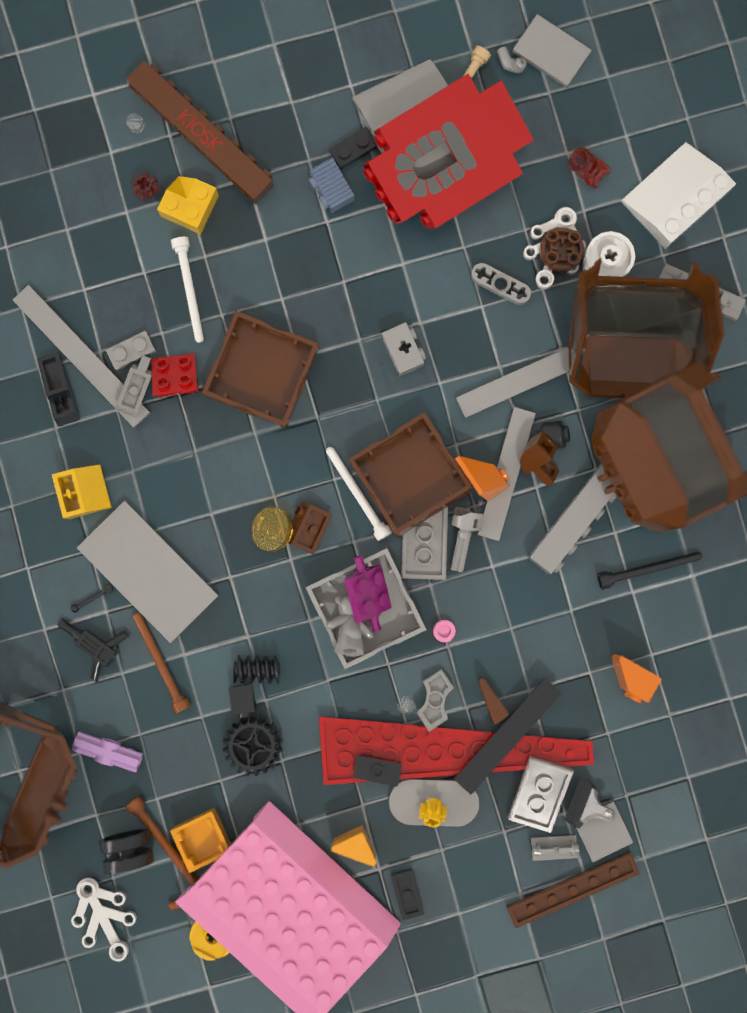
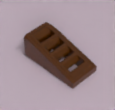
(495, 707)

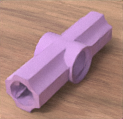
(107, 751)

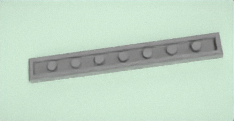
(75, 350)

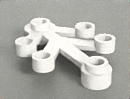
(556, 222)
(102, 915)

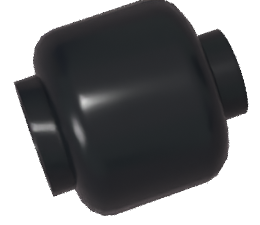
(557, 432)

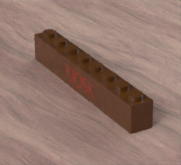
(199, 132)

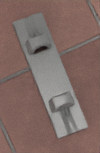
(730, 303)

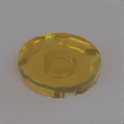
(271, 529)

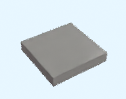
(604, 837)

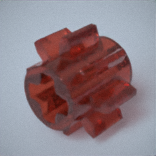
(141, 182)

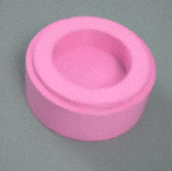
(444, 631)

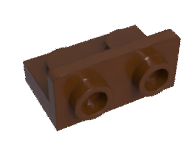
(308, 527)

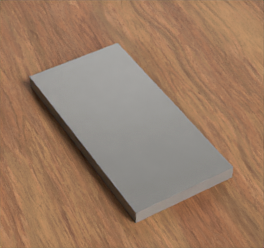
(147, 571)

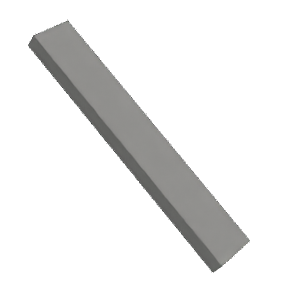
(514, 383)
(509, 460)

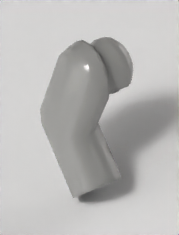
(510, 64)

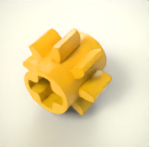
(432, 812)

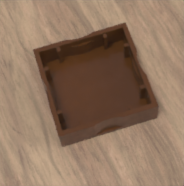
(261, 370)
(410, 475)

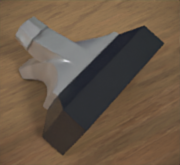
(586, 806)

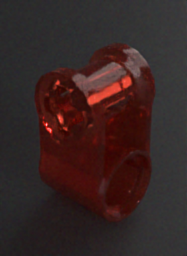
(589, 168)

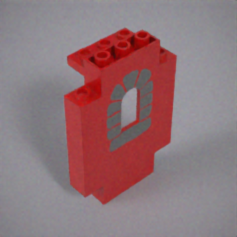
(479, 132)

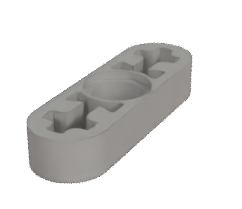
(498, 274)

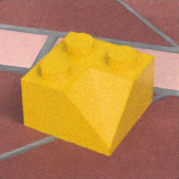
(188, 203)

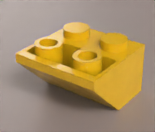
(81, 491)

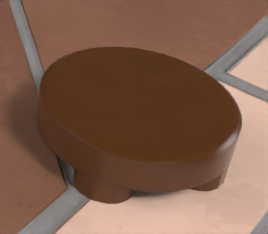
(561, 249)

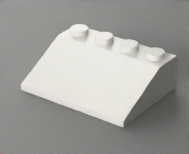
(678, 194)

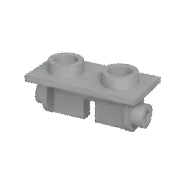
(554, 847)

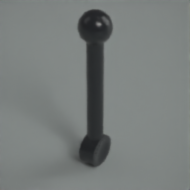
(106, 589)

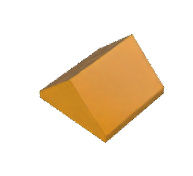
(355, 845)

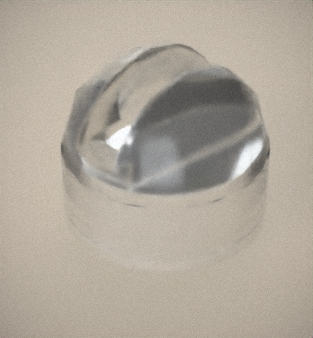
(135, 126)
(406, 705)

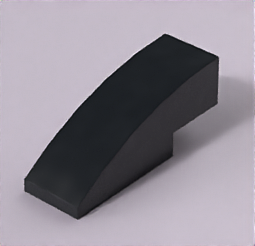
(58, 389)

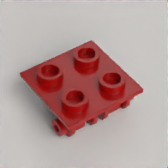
(174, 375)

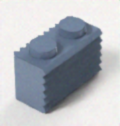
(331, 185)

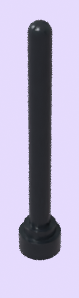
(607, 579)

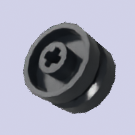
(126, 851)

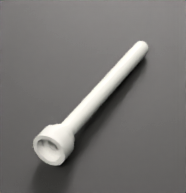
(181, 247)
(380, 528)

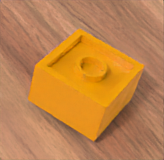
(201, 839)

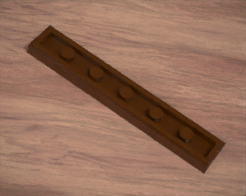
(572, 889)

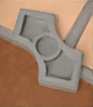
(433, 711)

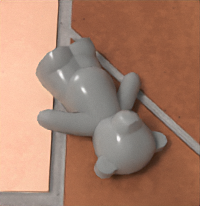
(349, 632)

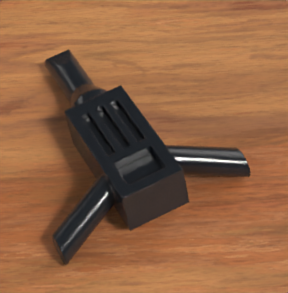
(101, 652)

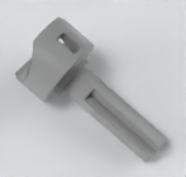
(465, 523)

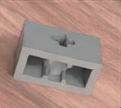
(394, 339)

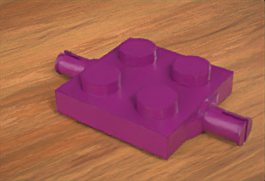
(367, 593)

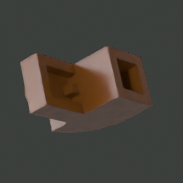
(538, 458)

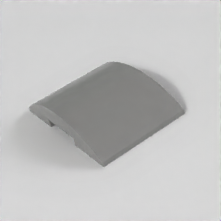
(399, 95)

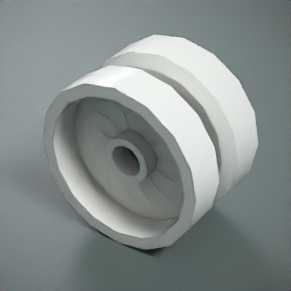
(611, 246)

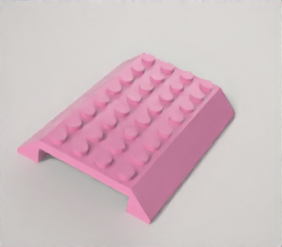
(290, 913)

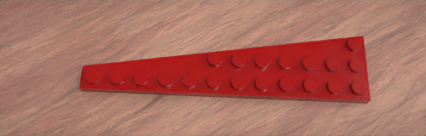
(430, 753)

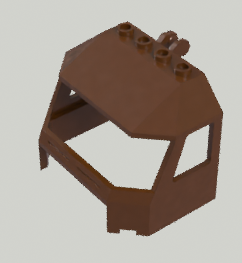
(40, 792)

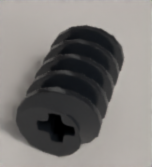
(256, 669)

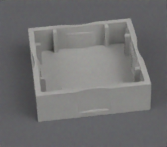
(396, 623)

